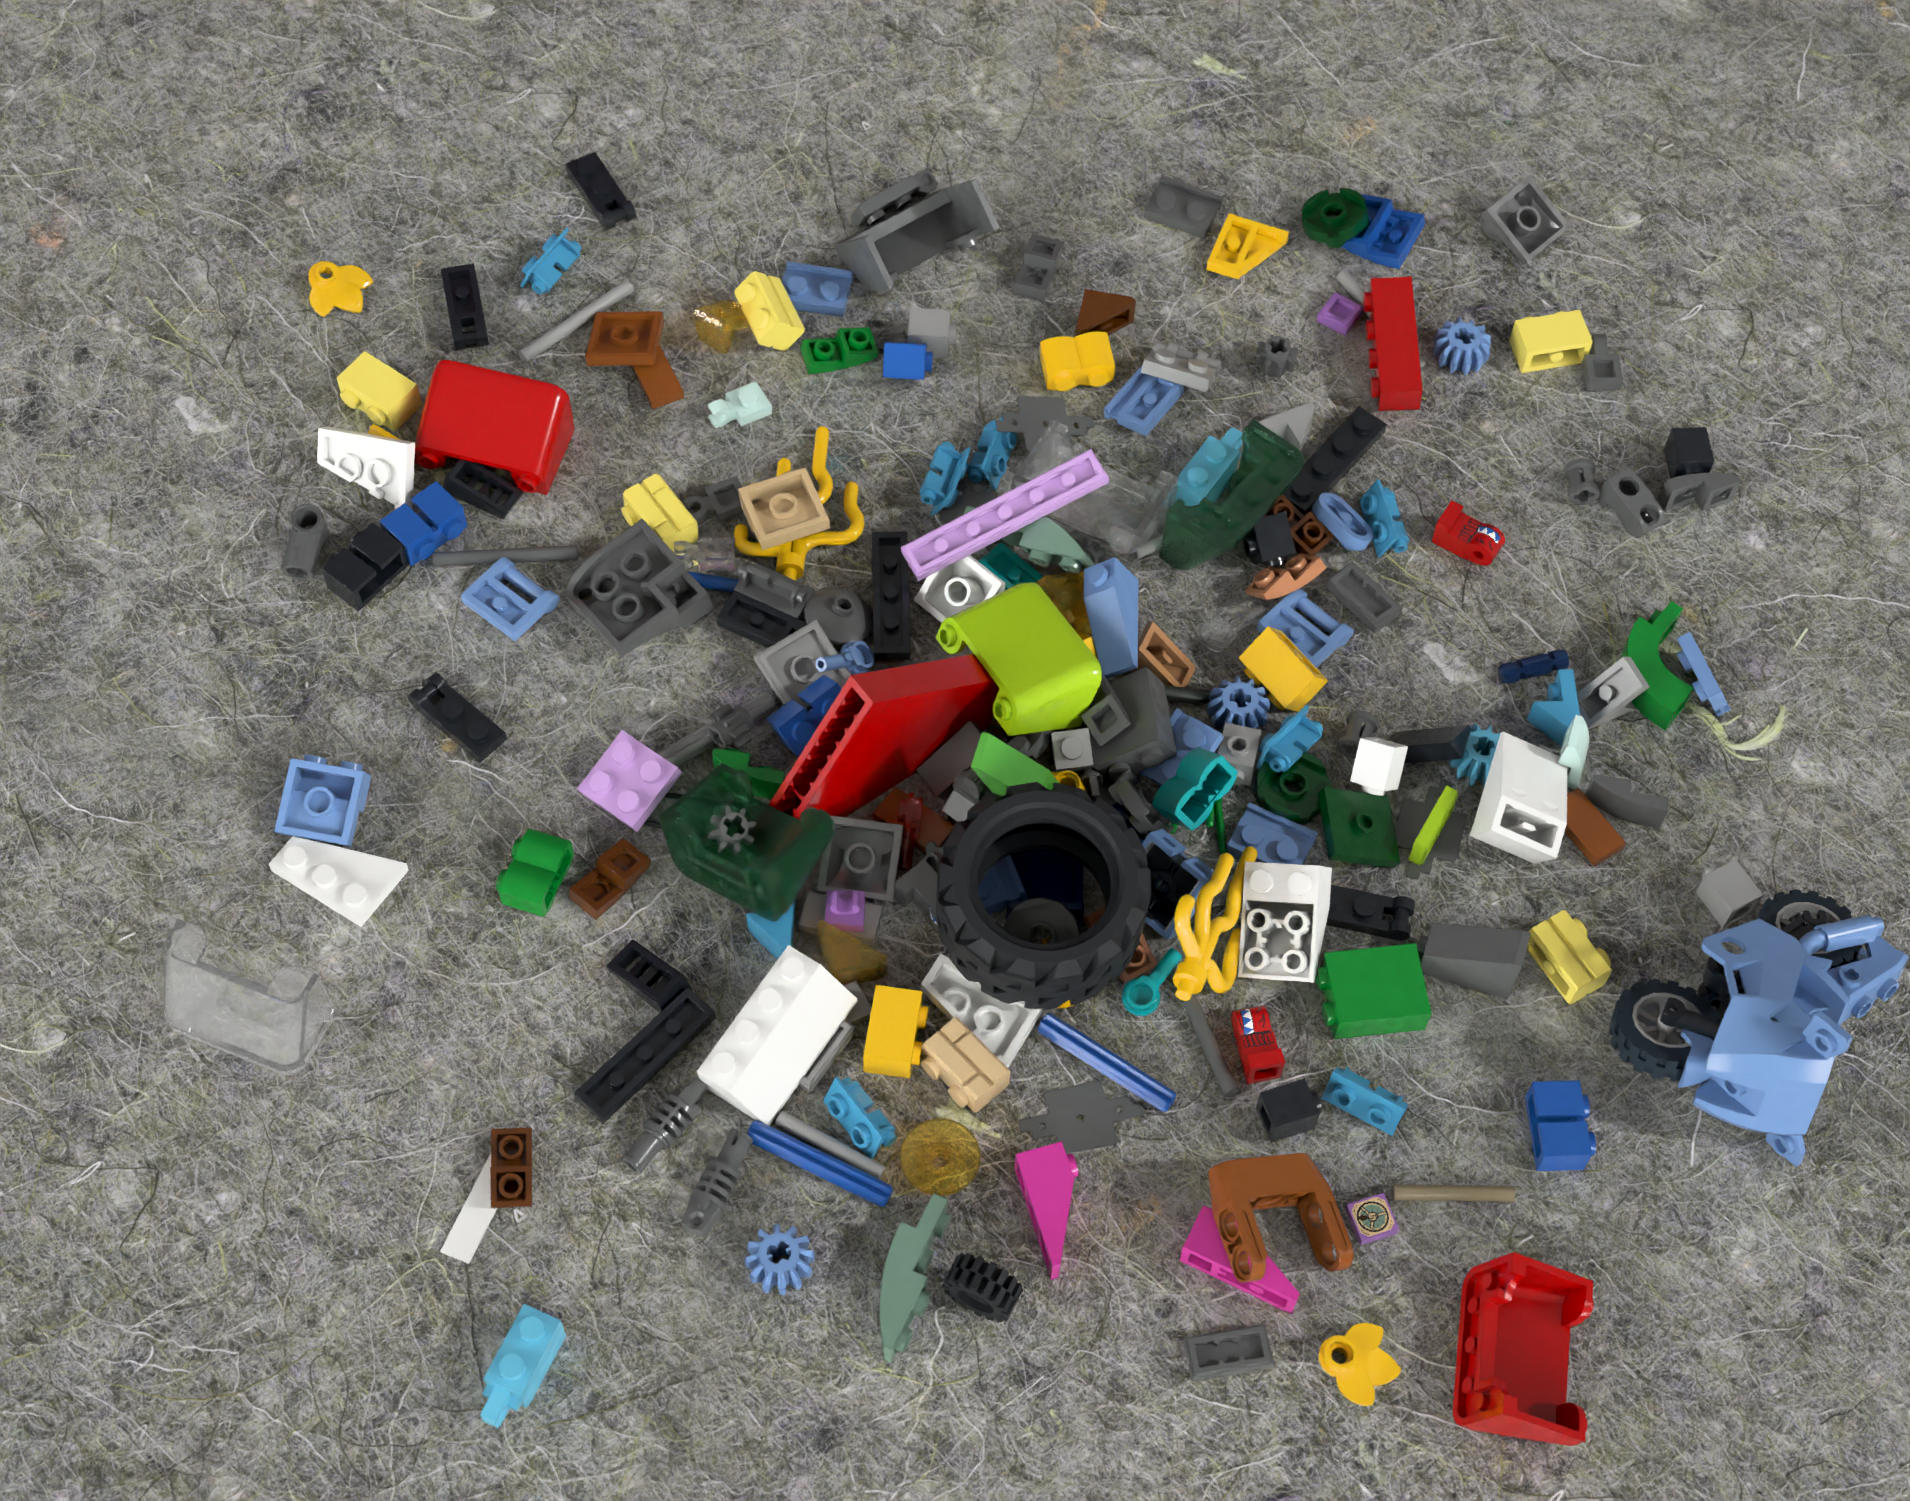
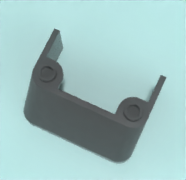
(916, 234)

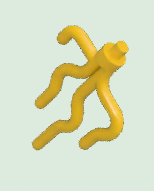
(792, 554)
(1198, 947)

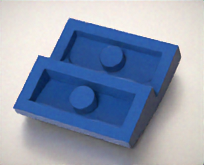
(1387, 235)

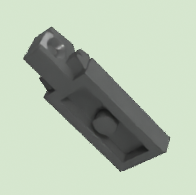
(896, 196)

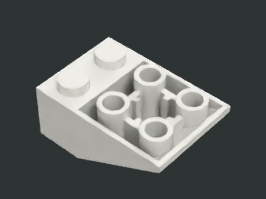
(1523, 801)
(1283, 920)

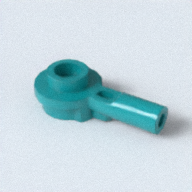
(1142, 994)

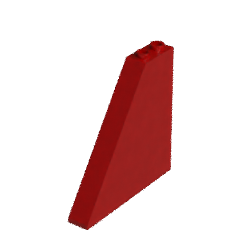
(884, 731)

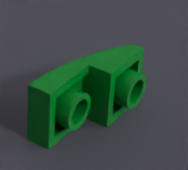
(844, 351)
(765, 779)

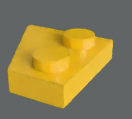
(1244, 246)

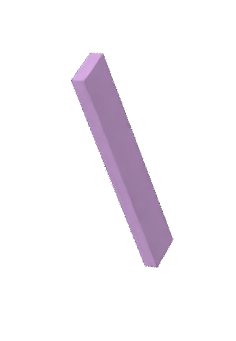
(1004, 515)

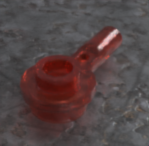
(910, 813)

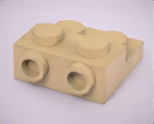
(783, 508)

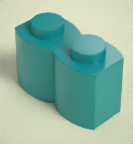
(1194, 789)

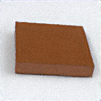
(624, 338)

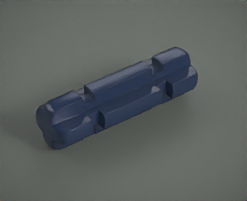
(1533, 666)

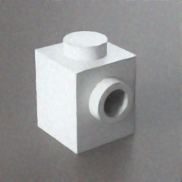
(1378, 765)

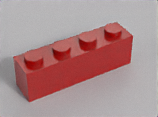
(1394, 343)

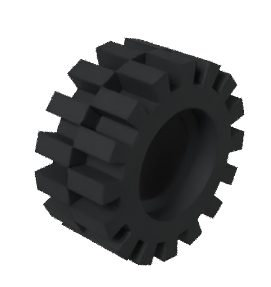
(982, 1287)

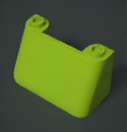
(1031, 655)

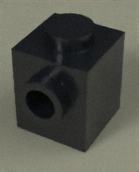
(1688, 451)
(1270, 540)
(1288, 1110)

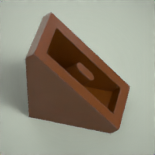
(1105, 312)

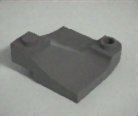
(636, 590)

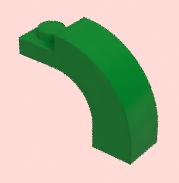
(1666, 692)

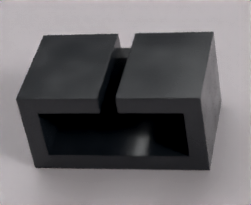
(365, 567)

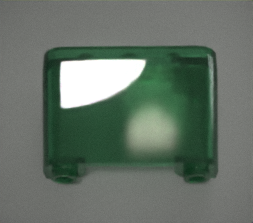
(1208, 530)
(762, 875)

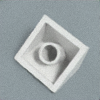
(958, 588)

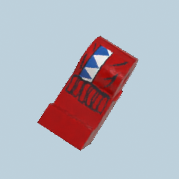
(1467, 536)
(1257, 1045)

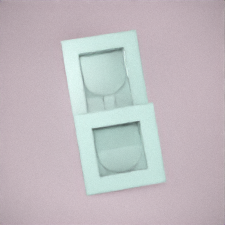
(1574, 750)

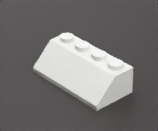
(777, 1036)

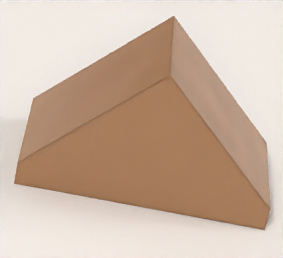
(1163, 657)

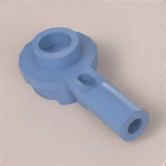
(854, 656)

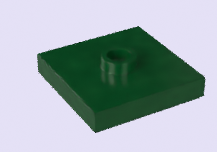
(1358, 827)

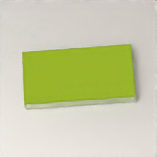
(1433, 825)

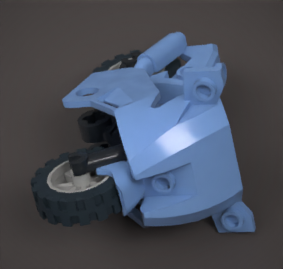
(1770, 1021)

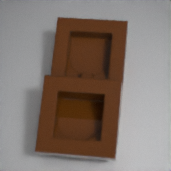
(610, 880)

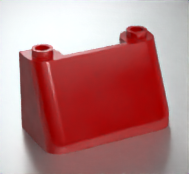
(495, 423)
(1517, 1350)

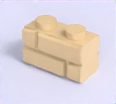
(964, 1065)

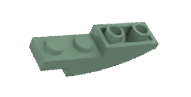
(1048, 543)
(902, 1286)

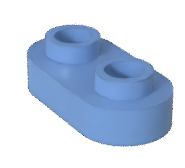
(1343, 522)

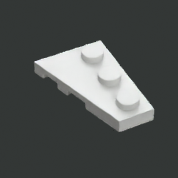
(370, 460)
(338, 876)
(995, 1023)

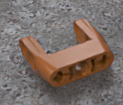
(1271, 1183)

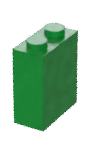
(1373, 991)

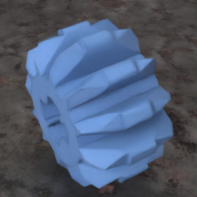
(1462, 346)
(1238, 704)
(772, 1248)

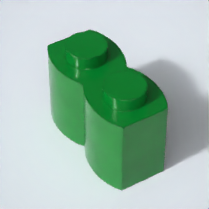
(535, 872)

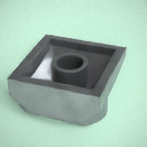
(1524, 220)
(862, 858)

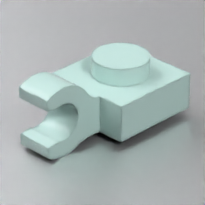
(743, 404)

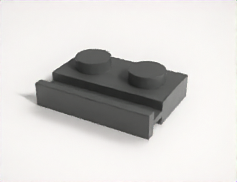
(1183, 207)

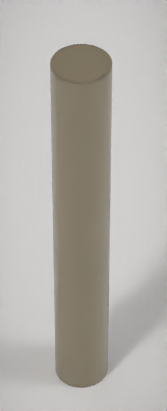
(1471, 1193)

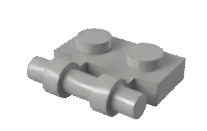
(1181, 366)

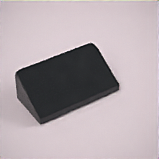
(1434, 743)

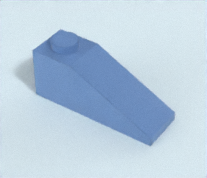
(1113, 615)

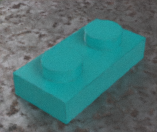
(1009, 566)

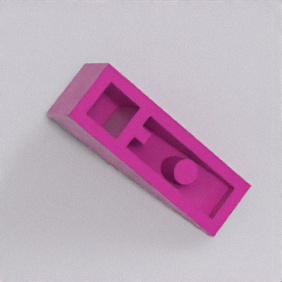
(1047, 1186)
(1206, 1253)

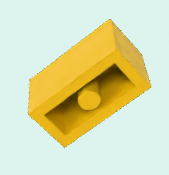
(1282, 670)
(893, 1032)

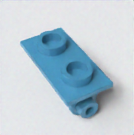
(557, 252)
(992, 463)
(941, 488)
(1379, 512)
(1280, 749)
(1354, 1096)
(848, 1104)

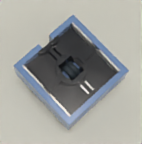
(1170, 879)

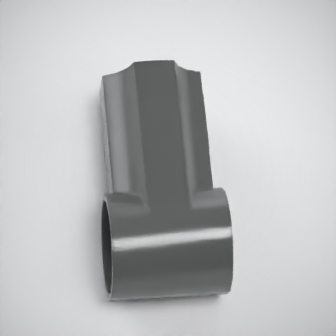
(304, 543)

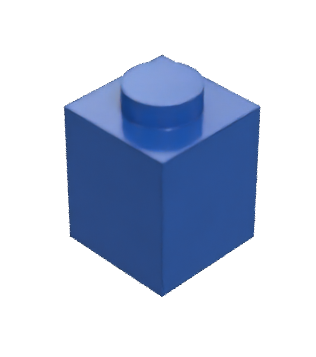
(906, 360)

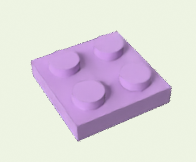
(629, 780)

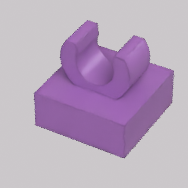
(845, 910)

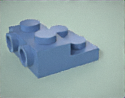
(322, 800)

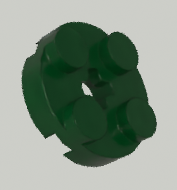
(1334, 230)
(1293, 806)

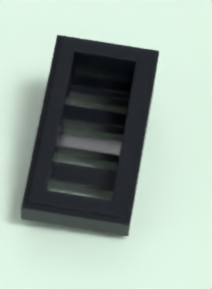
(478, 473)
(664, 991)

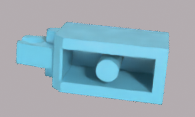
(1210, 469)
(521, 1363)

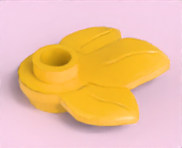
(340, 290)
(1364, 1364)

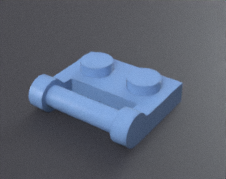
(503, 606)
(1301, 632)

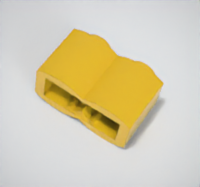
(1077, 361)

